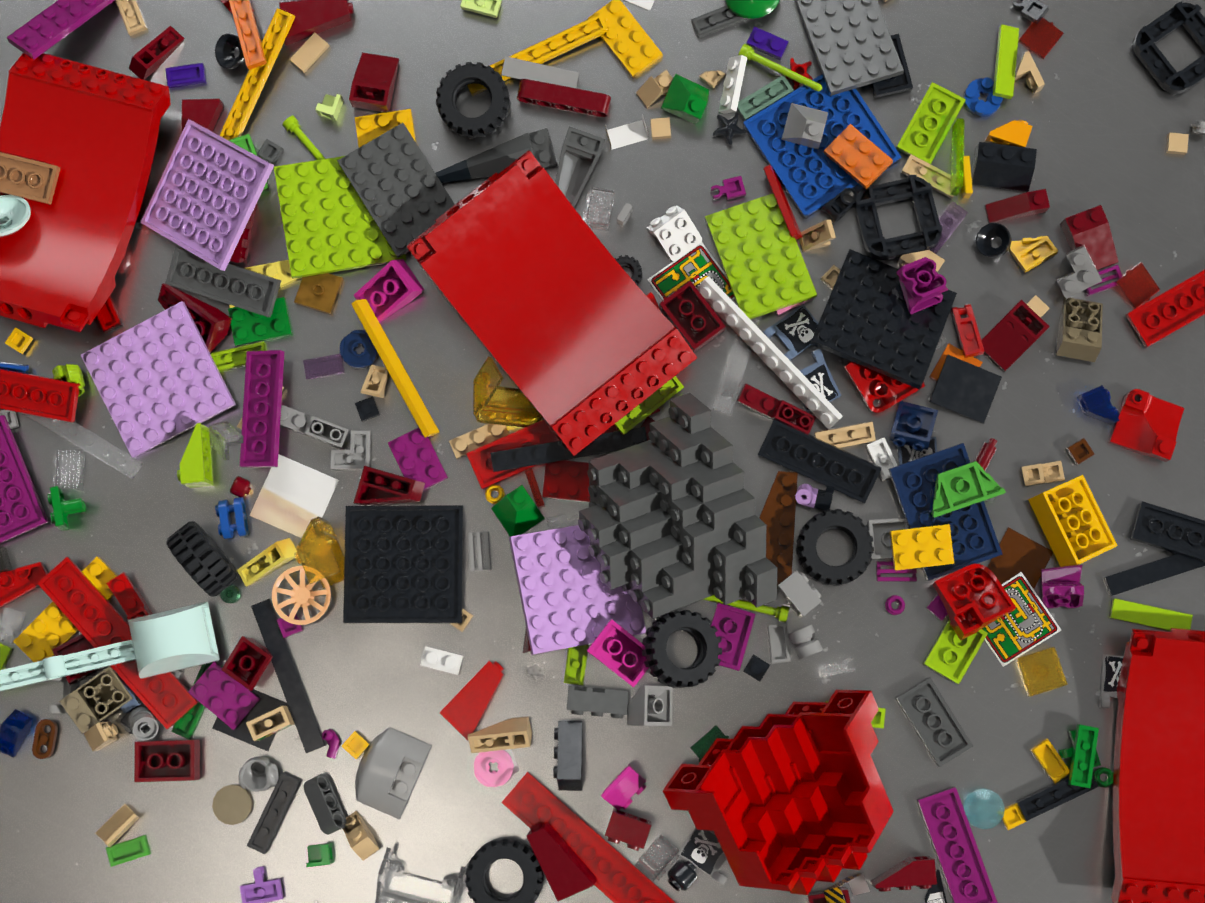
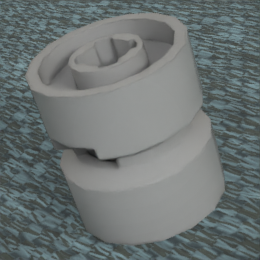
(805, 642)
(143, 724)

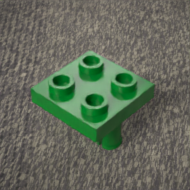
(63, 507)

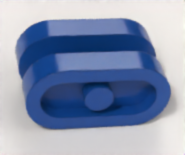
(226, 527)

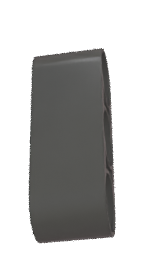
(324, 804)

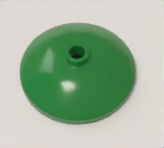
(752, 8)

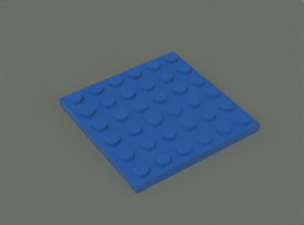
(805, 171)

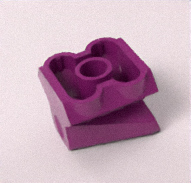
(921, 284)
(1062, 587)

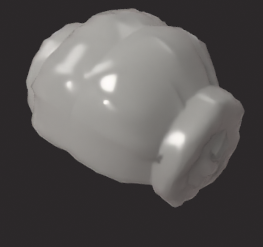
(258, 774)

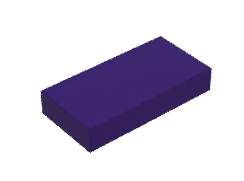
(185, 75)

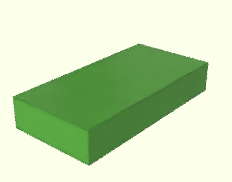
(128, 850)

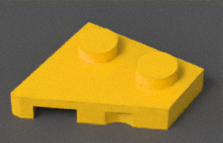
(1032, 251)

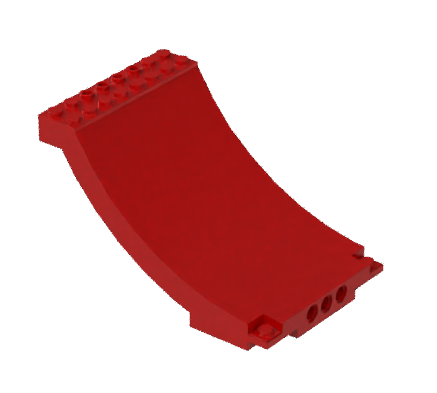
(104, 140)
(550, 303)
(1160, 769)

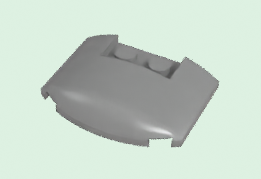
(390, 771)

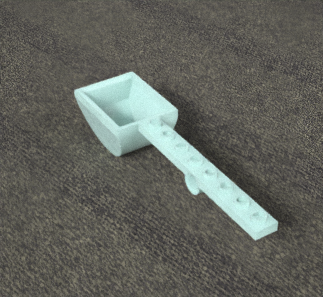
(158, 644)

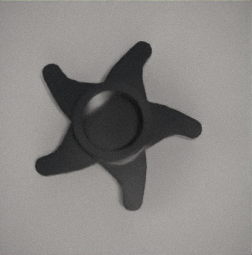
(728, 128)

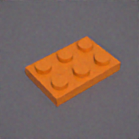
(858, 156)

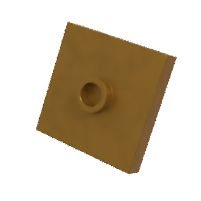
(319, 292)

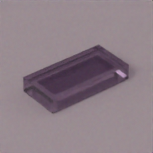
(323, 366)

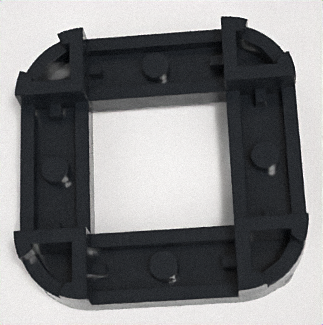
(1153, 59)
(894, 191)

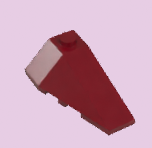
(209, 320)

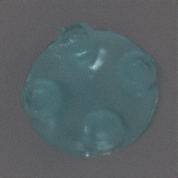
(984, 809)

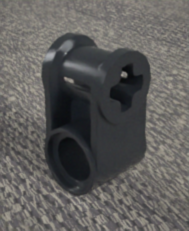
(838, 207)

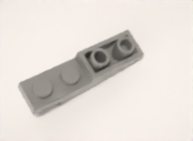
(313, 426)

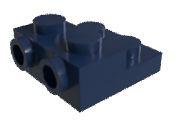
(913, 426)

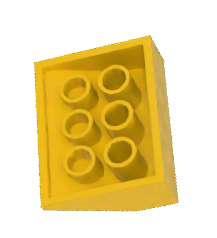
(1072, 522)

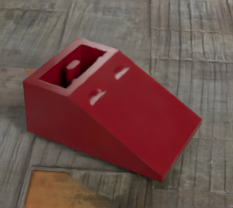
(374, 82)
(1013, 335)
(912, 871)

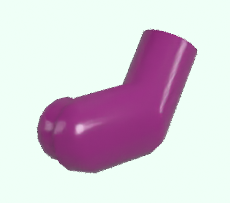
(333, 742)

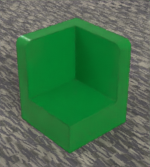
(319, 855)

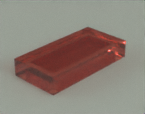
(534, 488)

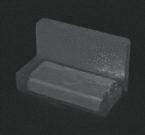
(222, 436)

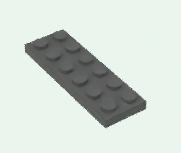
(233, 286)

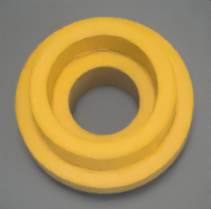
(492, 488)

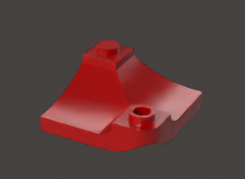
(877, 386)
(1147, 425)
(973, 599)

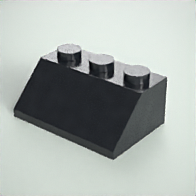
(1003, 166)

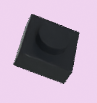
(367, 409)
(756, 668)

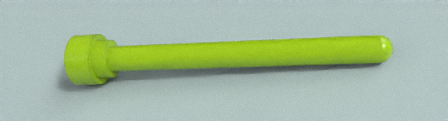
(748, 52)
(291, 124)
(779, 612)

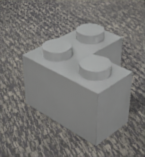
(1084, 273)
(799, 594)

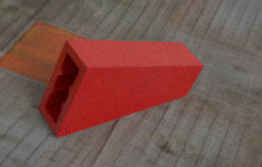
(472, 701)

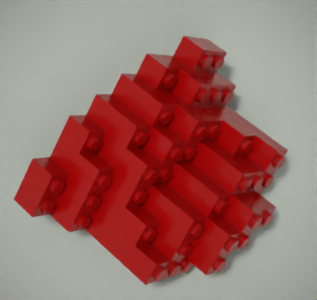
(791, 794)

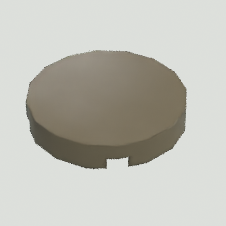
(232, 804)

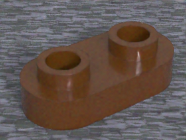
(43, 738)

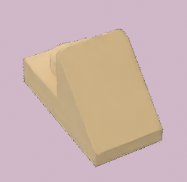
(1028, 69)
(654, 88)
(817, 236)
(375, 381)

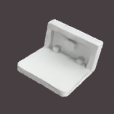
(675, 232)

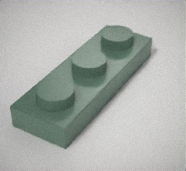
(764, 97)

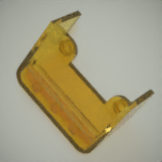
(500, 404)
(320, 553)

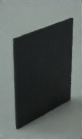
(965, 389)
(241, 732)

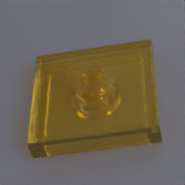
(1041, 671)

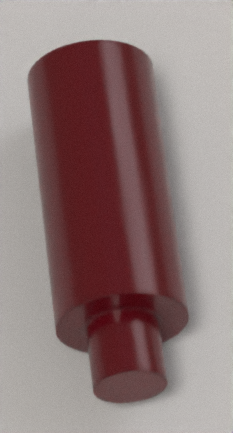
(986, 453)

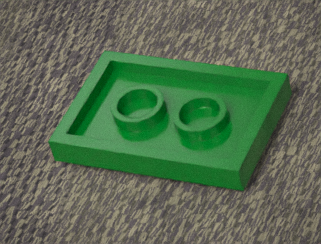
(255, 328)

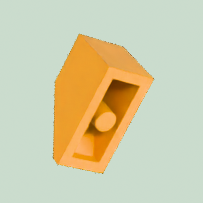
(1012, 134)

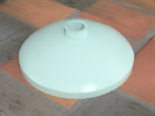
(13, 214)

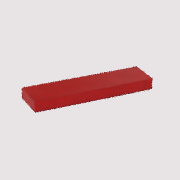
(782, 202)

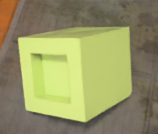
(330, 107)

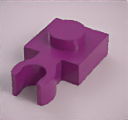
(731, 188)

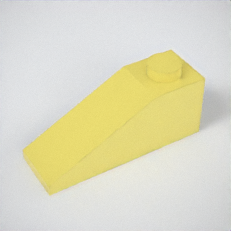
(267, 561)

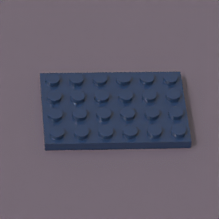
(970, 526)

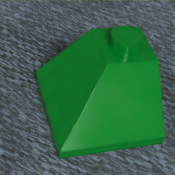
(685, 99)
(517, 512)

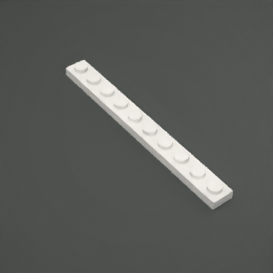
(769, 353)

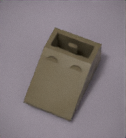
(1080, 330)
(96, 699)

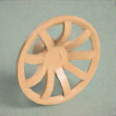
(301, 595)

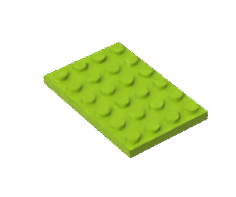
(760, 257)

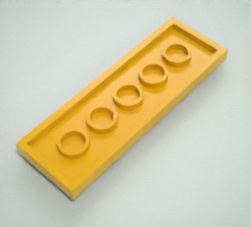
(52, 625)

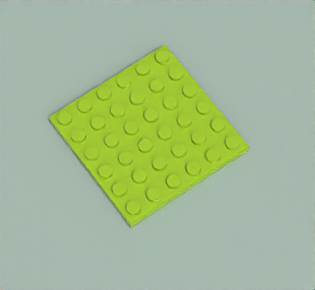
(326, 221)

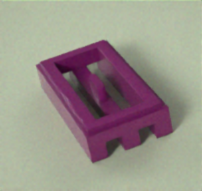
(1118, 275)
(897, 579)

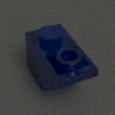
(1097, 405)
(13, 732)

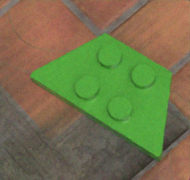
(962, 488)

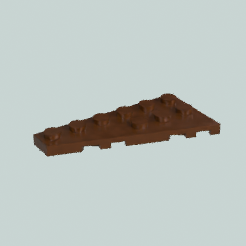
(780, 521)

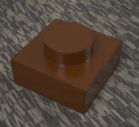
(1080, 451)

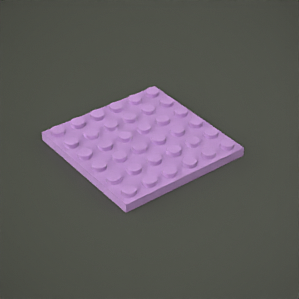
(207, 194)
(158, 379)
(563, 591)

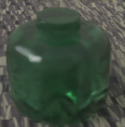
(231, 594)

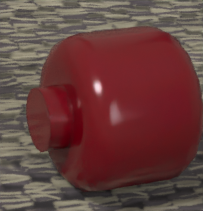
(240, 487)

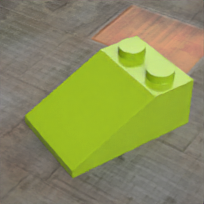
(197, 460)

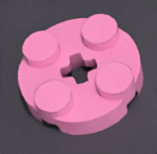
(493, 778)

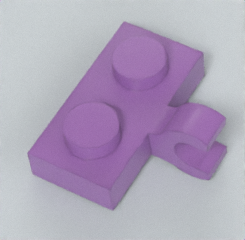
(261, 890)

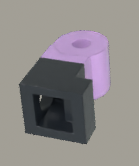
(813, 497)

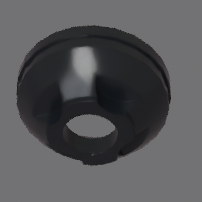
(225, 51)
(987, 234)

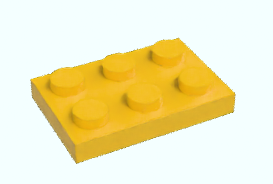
(374, 125)
(922, 547)

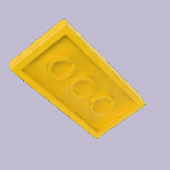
(627, 38)

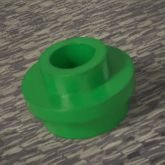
(1109, 777)

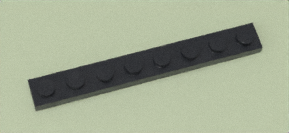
(557, 451)

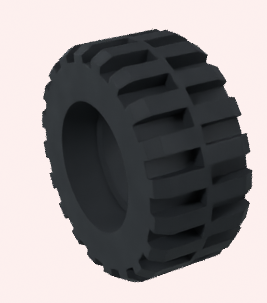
(455, 82)
(853, 528)
(202, 558)
(706, 643)
(504, 849)

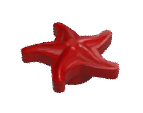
(800, 69)

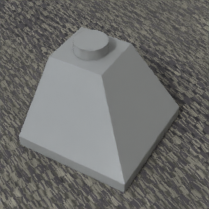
(804, 126)
(651, 706)

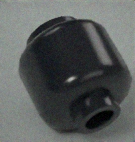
(682, 875)

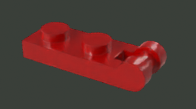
(967, 331)

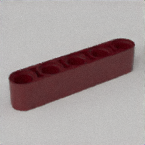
(563, 98)

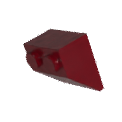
(247, 662)

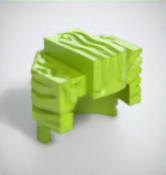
(70, 373)

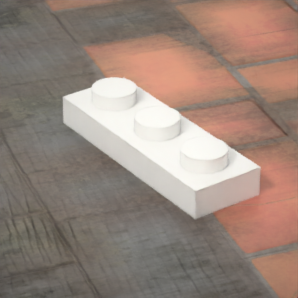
(732, 84)

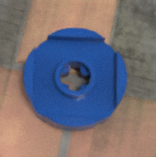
(977, 106)

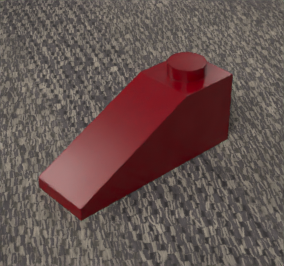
(155, 53)
(1018, 206)

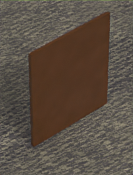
(1018, 556)

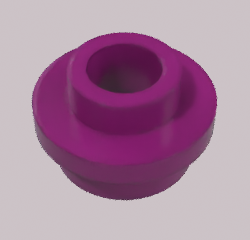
(901, 605)

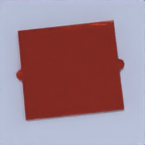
(1041, 37)
(1137, 285)

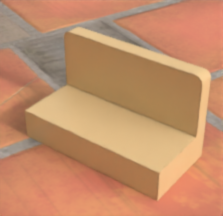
(117, 825)

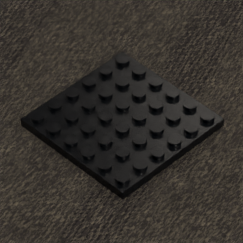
(872, 325)
(403, 564)

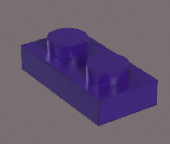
(767, 43)

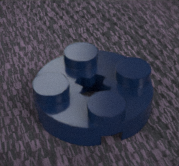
(351, 357)

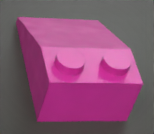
(390, 289)
(620, 653)
(624, 787)

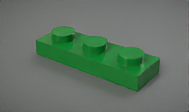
(1083, 756)

